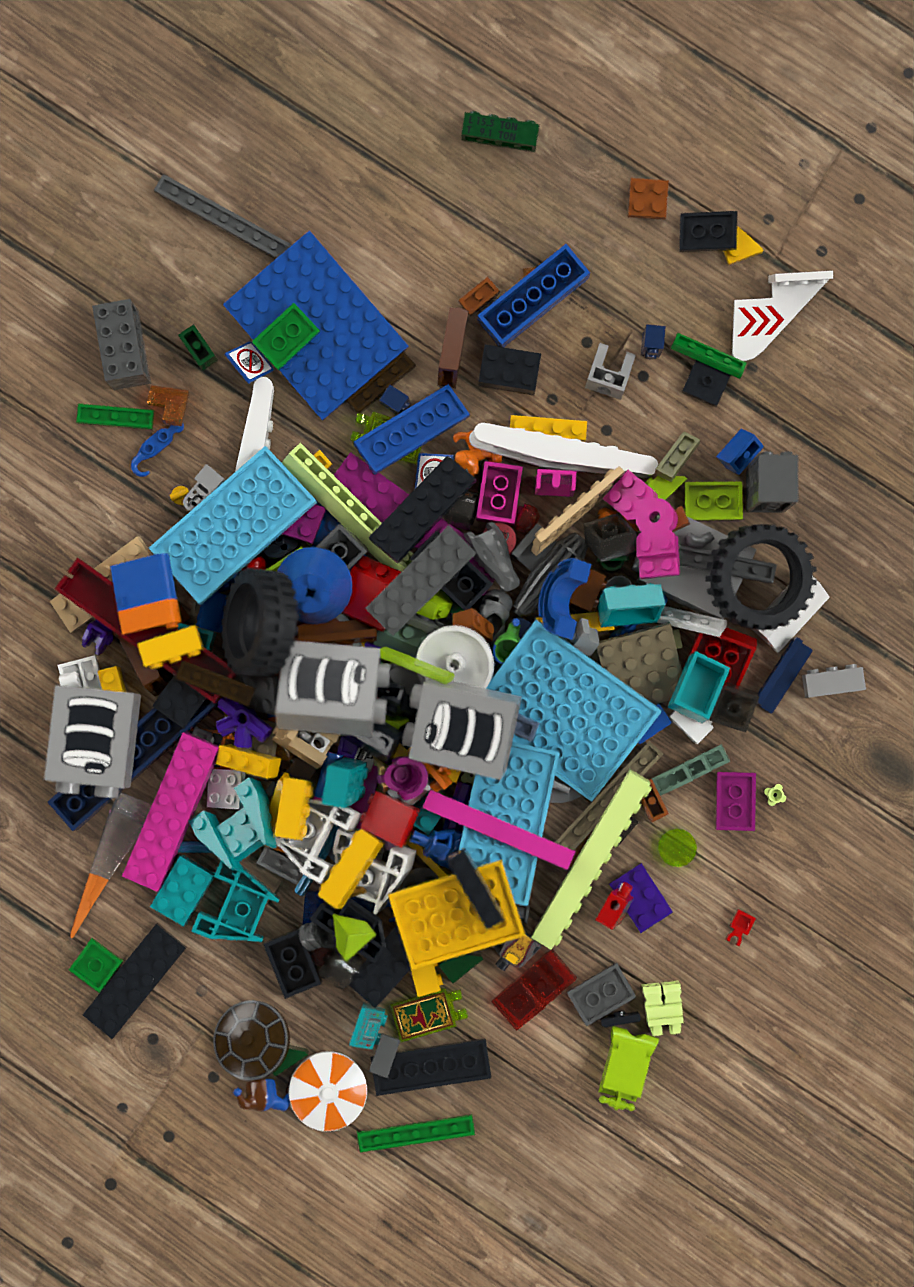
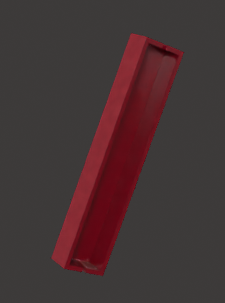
(97, 597)

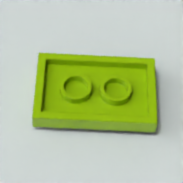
(713, 500)

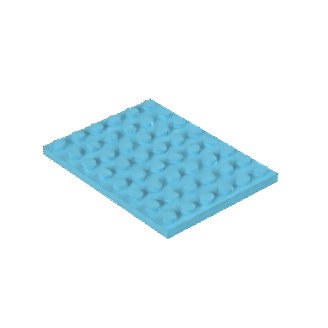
(578, 705)

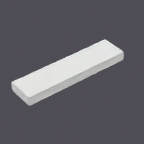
(693, 621)

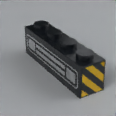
(476, 888)

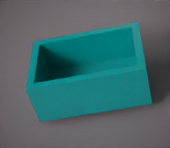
(630, 605)
(698, 687)
(345, 782)
(183, 890)

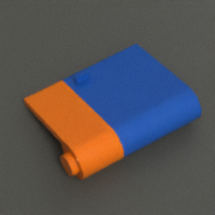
(146, 594)

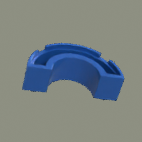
(556, 594)

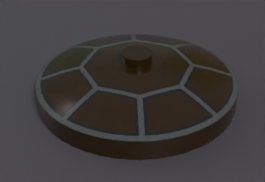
(251, 1040)

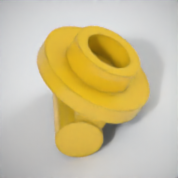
(178, 494)

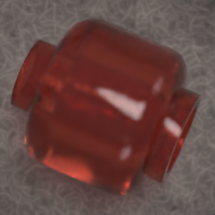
(526, 517)

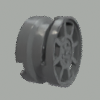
(312, 936)

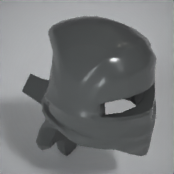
(496, 609)

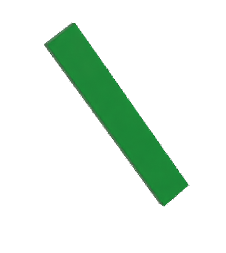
(416, 1133)

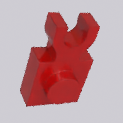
(742, 925)

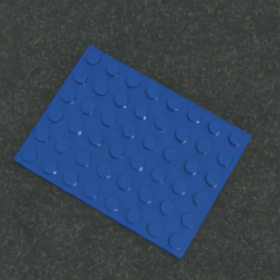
(353, 334)

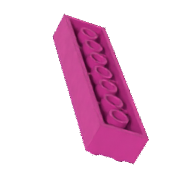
(171, 811)

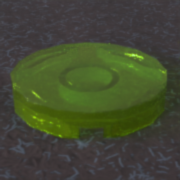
(677, 847)

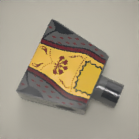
(516, 951)

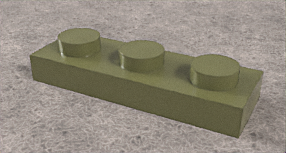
(677, 456)

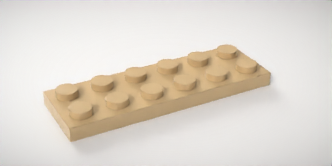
(573, 513)
(74, 616)

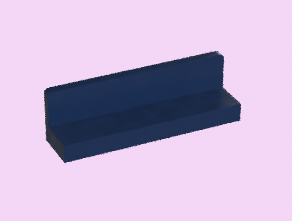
(783, 675)

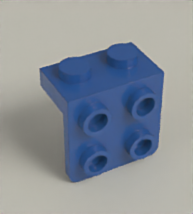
(212, 613)

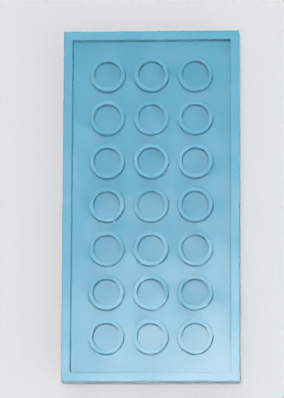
(233, 524)
(517, 799)

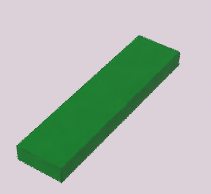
(708, 355)
(115, 416)

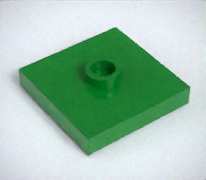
(95, 965)

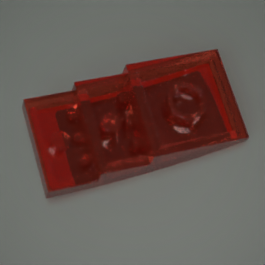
(534, 989)

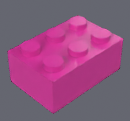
(499, 493)

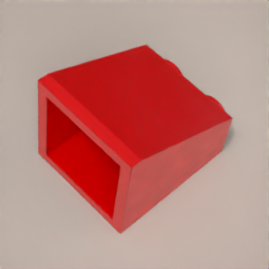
(389, 818)

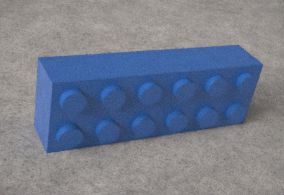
(533, 296)

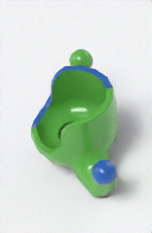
(506, 642)

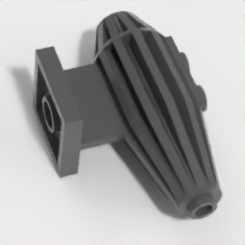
(540, 566)

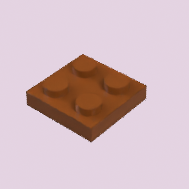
(648, 198)

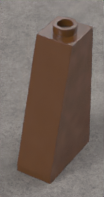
(452, 347)
(152, 680)

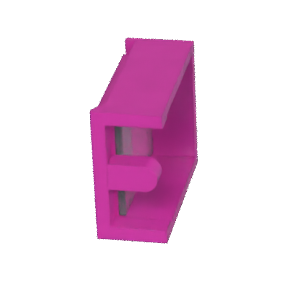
(555, 482)

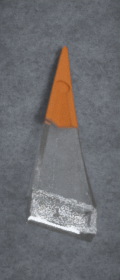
(118, 836)

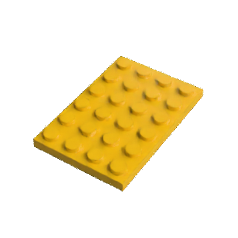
(442, 923)

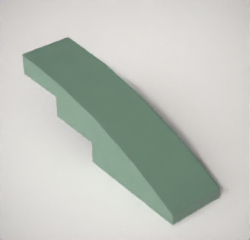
(690, 769)

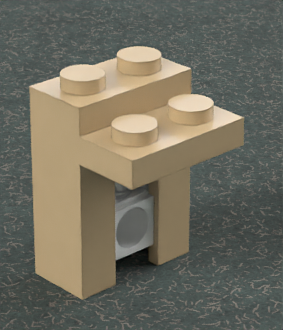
(305, 751)

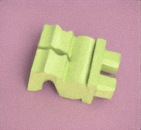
(663, 1013)

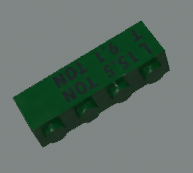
(500, 131)

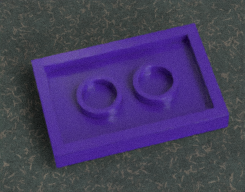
(648, 903)

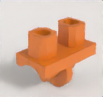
(440, 774)

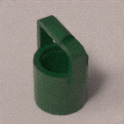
(614, 564)

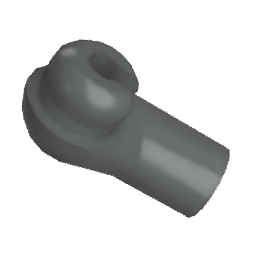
(698, 542)

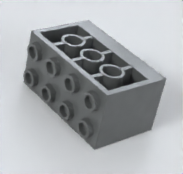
(121, 344)
(772, 483)

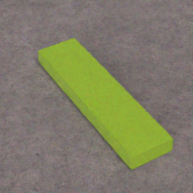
(416, 665)

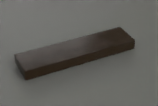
(379, 383)
(215, 683)

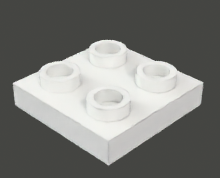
(80, 673)
(221, 789)

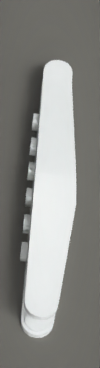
(258, 422)
(558, 452)

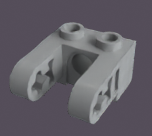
(606, 380)
(206, 483)

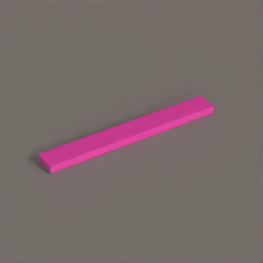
(498, 829)

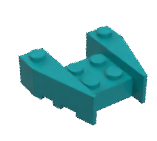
(242, 831)
(240, 910)

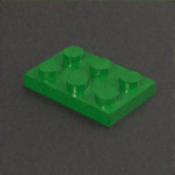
(286, 336)

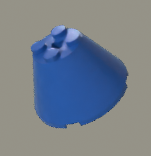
(326, 574)

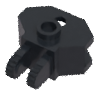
(280, 548)
(396, 700)

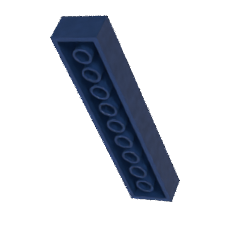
(154, 737)

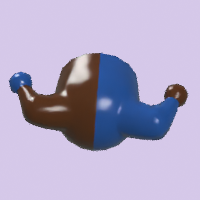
(262, 1096)

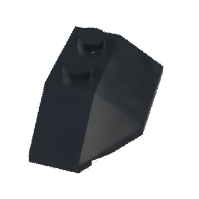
(324, 918)

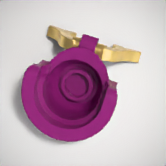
(403, 775)

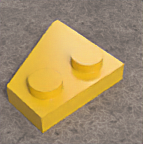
(745, 248)

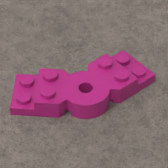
(656, 543)

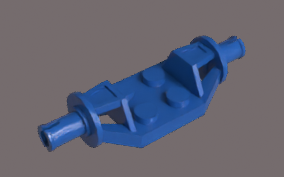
(437, 851)

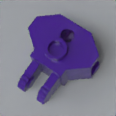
(98, 634)

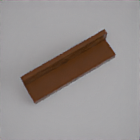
(337, 633)

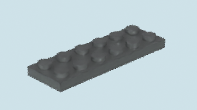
(420, 580)

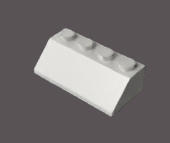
(782, 635)

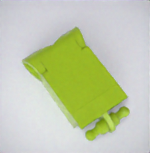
(626, 1067)

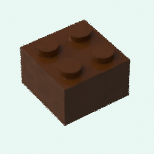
(585, 595)

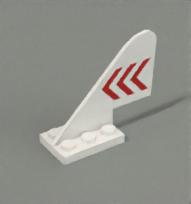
(761, 320)

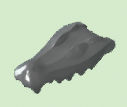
(494, 556)

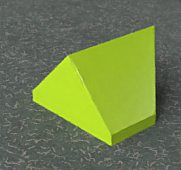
(351, 935)

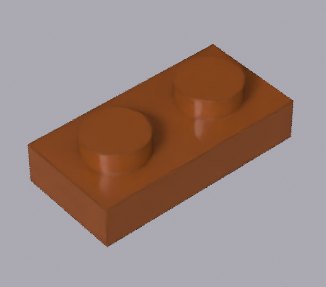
(479, 296)

